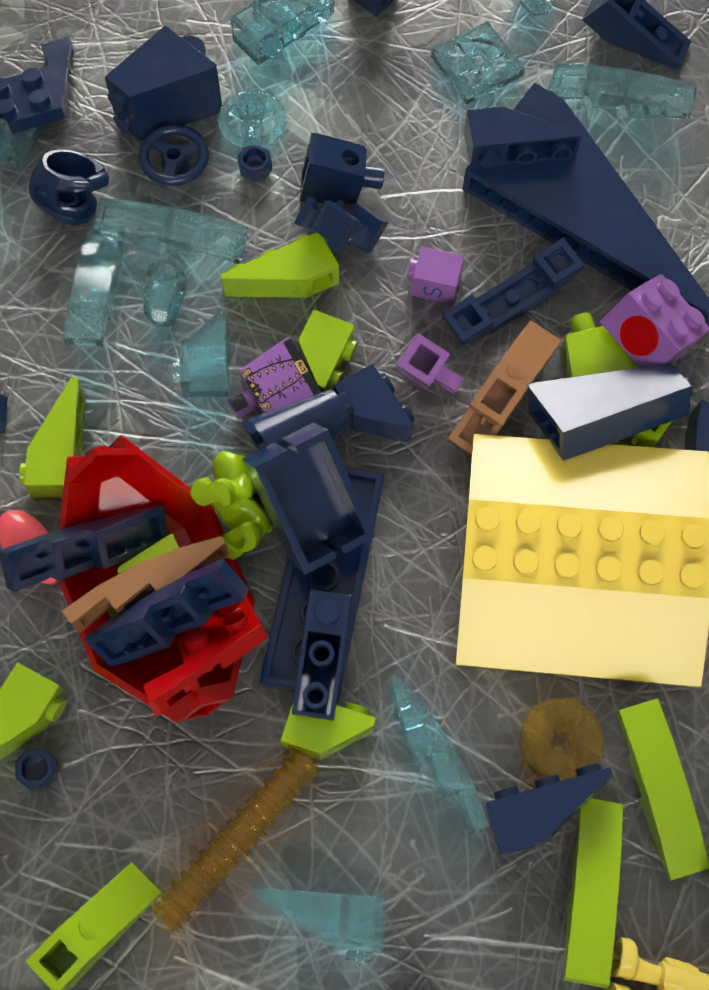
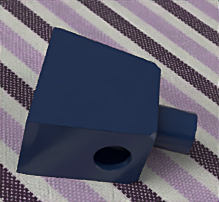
(337, 170)

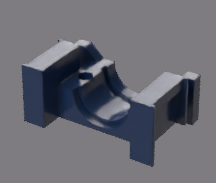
(340, 228)

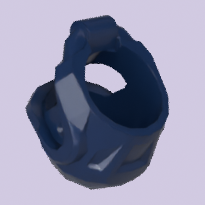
(64, 185)

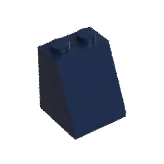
(163, 86)

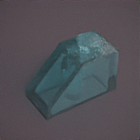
(204, 360)

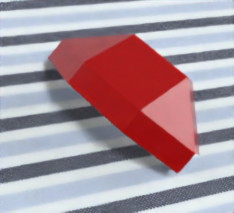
(122, 481)

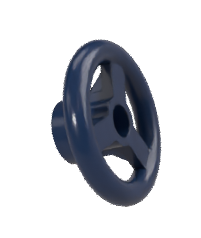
(174, 157)

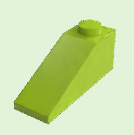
(56, 439)
(27, 707)

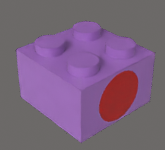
(655, 323)

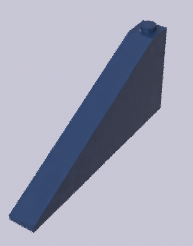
(584, 205)

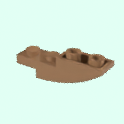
(505, 386)

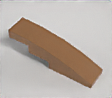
(143, 580)

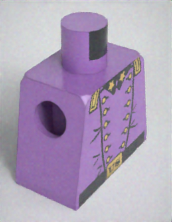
(273, 381)

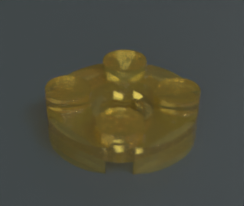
(568, 717)

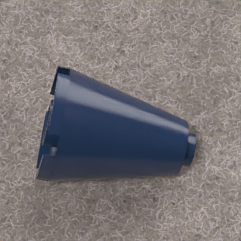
(324, 409)

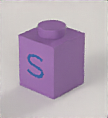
(435, 275)

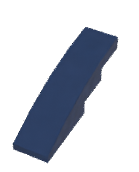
(82, 547)
(160, 616)

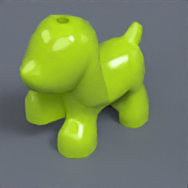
(233, 502)

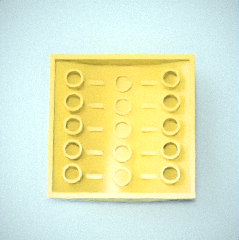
(586, 562)

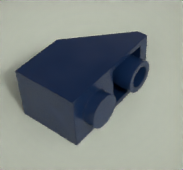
(376, 406)

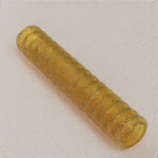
(235, 840)

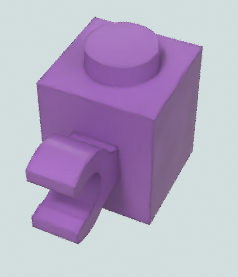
(423, 363)

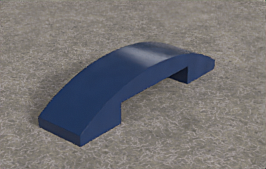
(516, 295)

